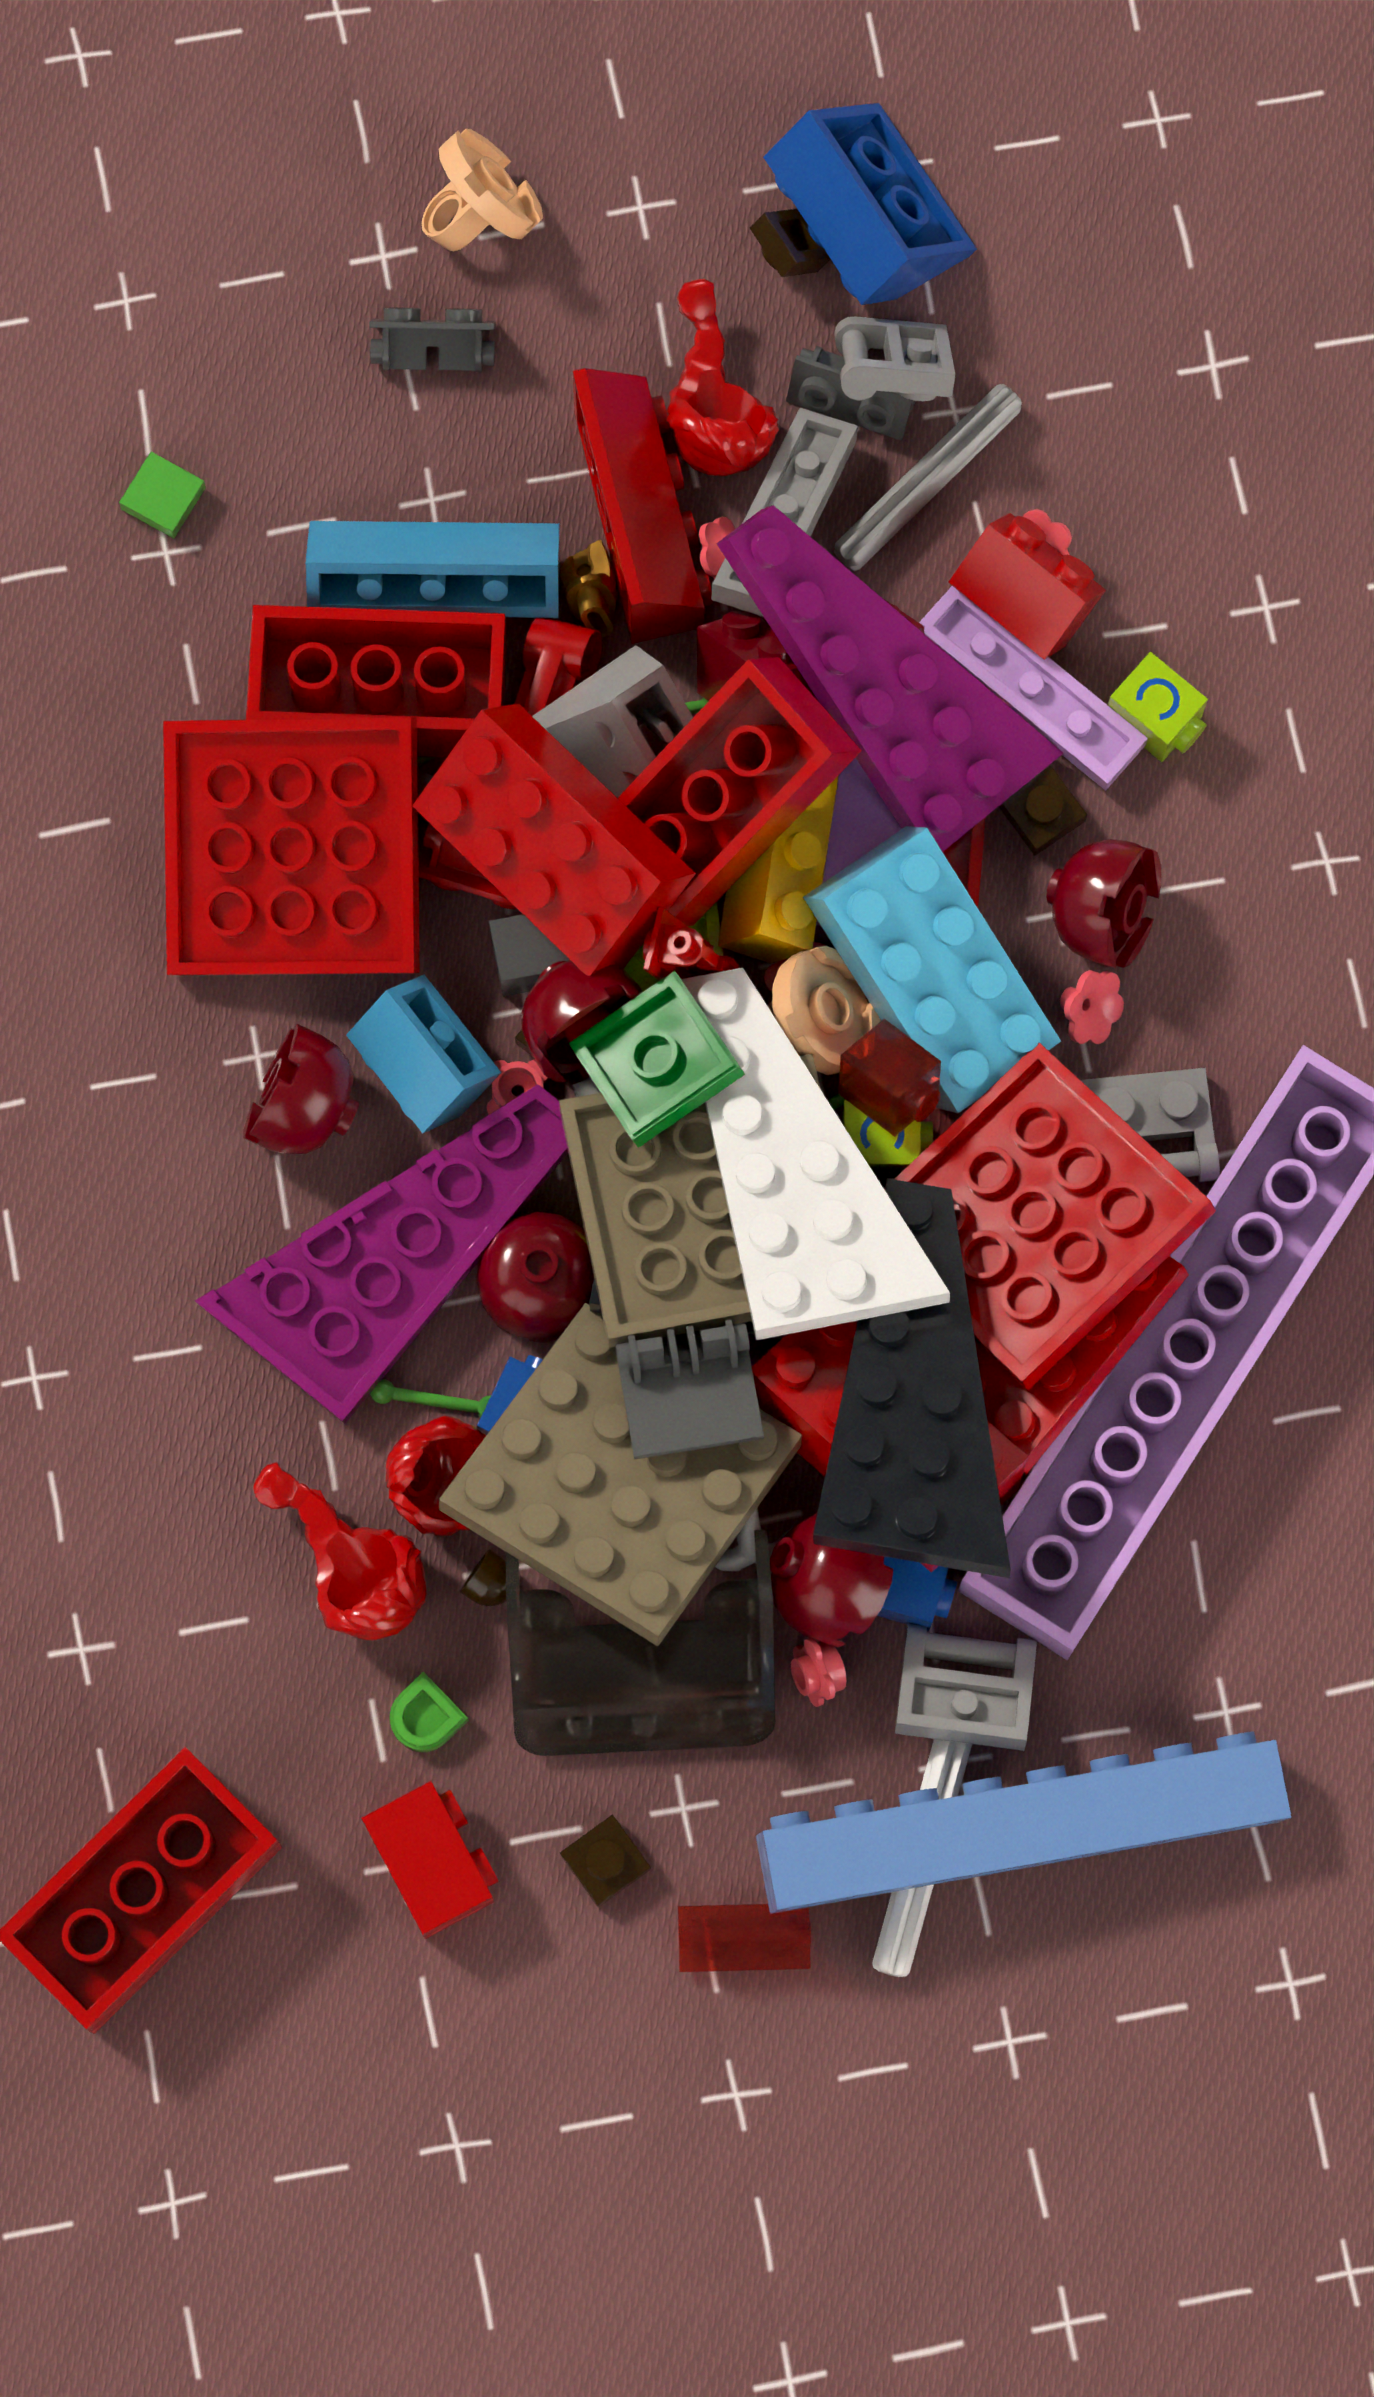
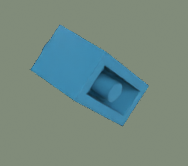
(423, 1053)

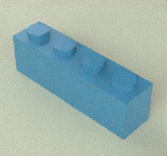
(435, 566)

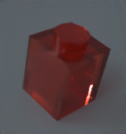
(890, 1078)

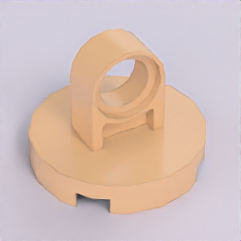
(478, 195)
(820, 1006)

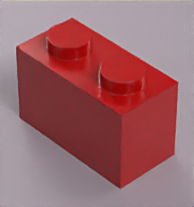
(1028, 584)
(429, 1859)

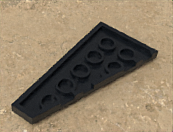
(912, 1429)

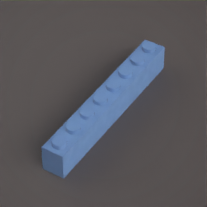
(1022, 1824)

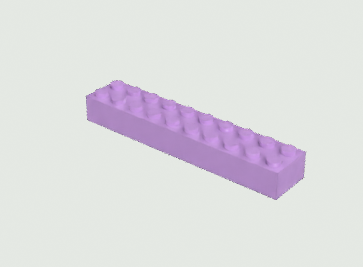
(1155, 1409)

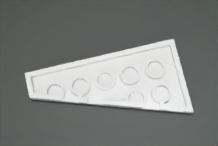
(802, 1202)

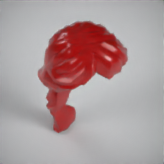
(715, 421)
(425, 1466)
(365, 1576)

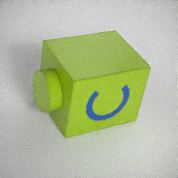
(1160, 707)
(881, 1149)

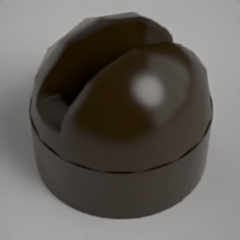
(487, 1581)

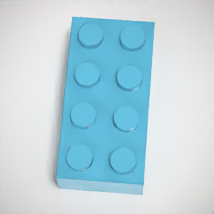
(931, 963)

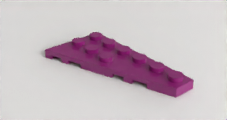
(926, 727)
(376, 1272)

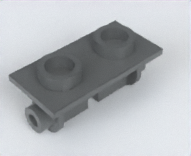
(457, 336)
(818, 387)

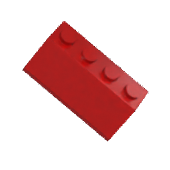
(639, 504)

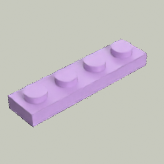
(1035, 688)

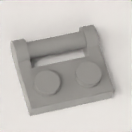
(915, 362)
(1167, 1108)
(965, 1704)

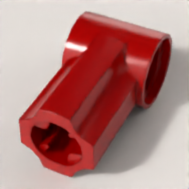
(556, 661)

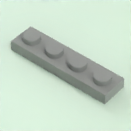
(796, 485)

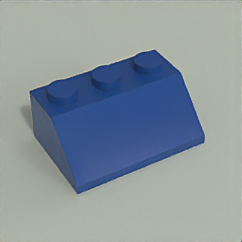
(867, 201)

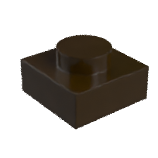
(788, 243)
(1043, 811)
(605, 1861)

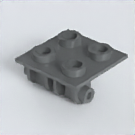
(689, 1390)

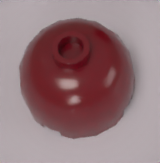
(1102, 900)
(567, 1005)
(303, 1096)
(536, 1276)
(826, 1588)

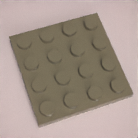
(655, 1222)
(573, 1503)

